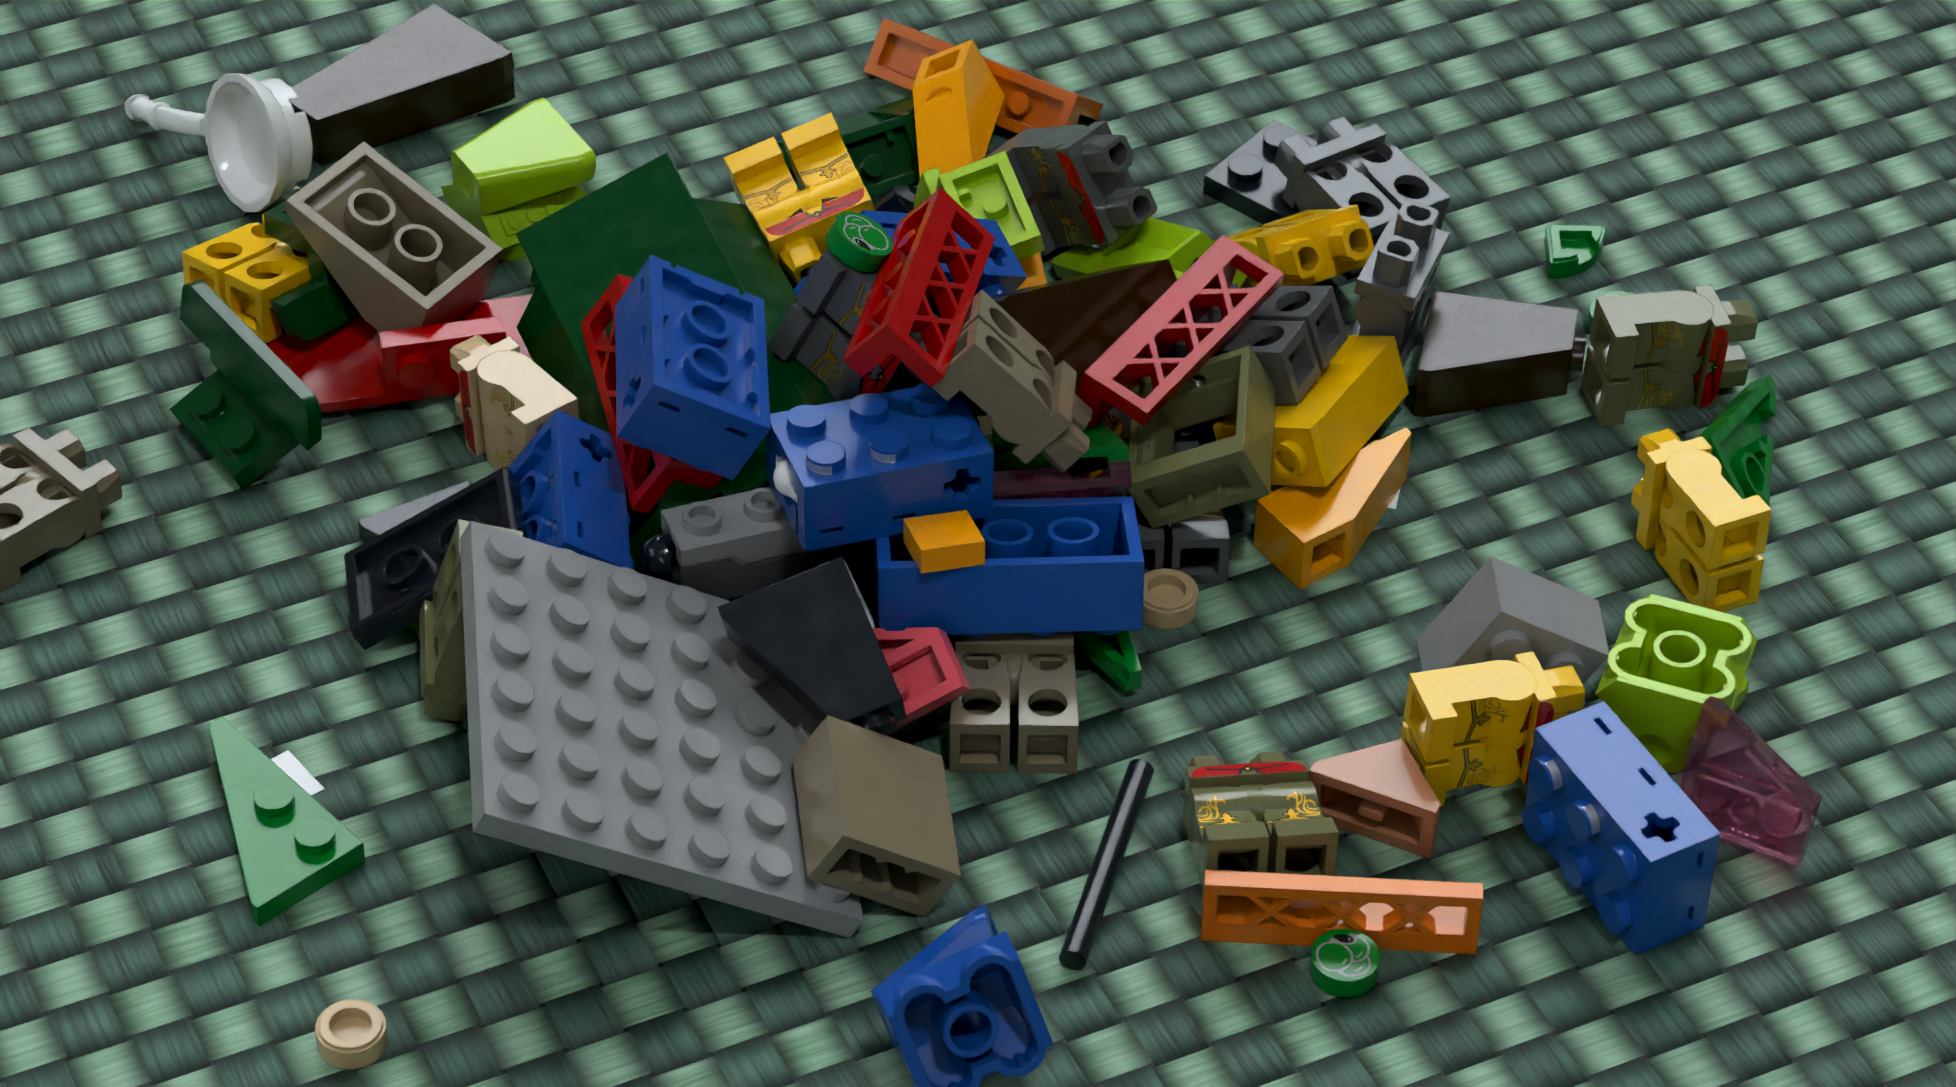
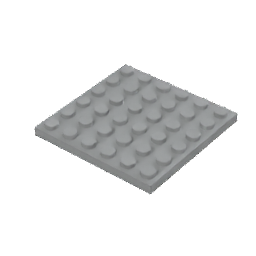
(632, 731)

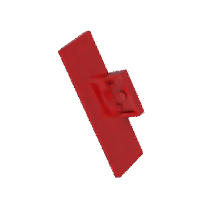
(368, 367)

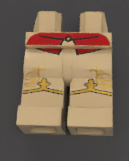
(504, 398)

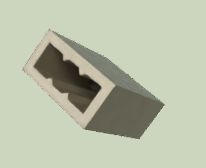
(875, 816)

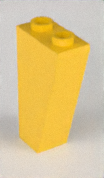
(1336, 413)

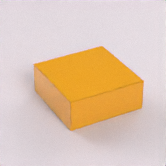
(944, 541)

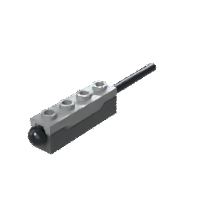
(746, 543)

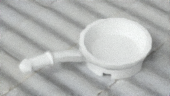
(250, 136)

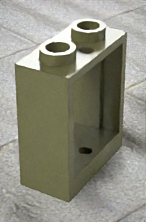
(1216, 473)

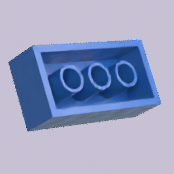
(1043, 573)

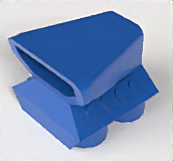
(964, 1008)

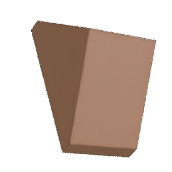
(1379, 796)

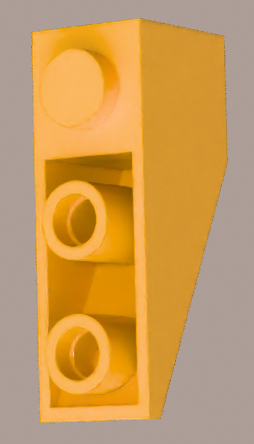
(954, 108)
(1322, 528)

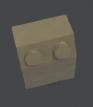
(393, 243)

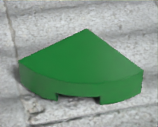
(1572, 248)

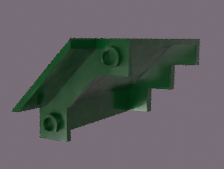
(615, 233)

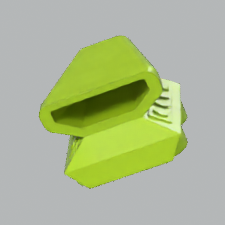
(519, 174)
(1668, 666)

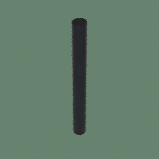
(1106, 865)

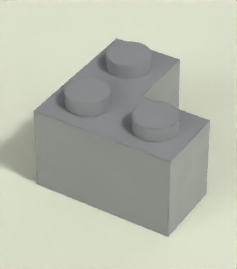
(1516, 613)

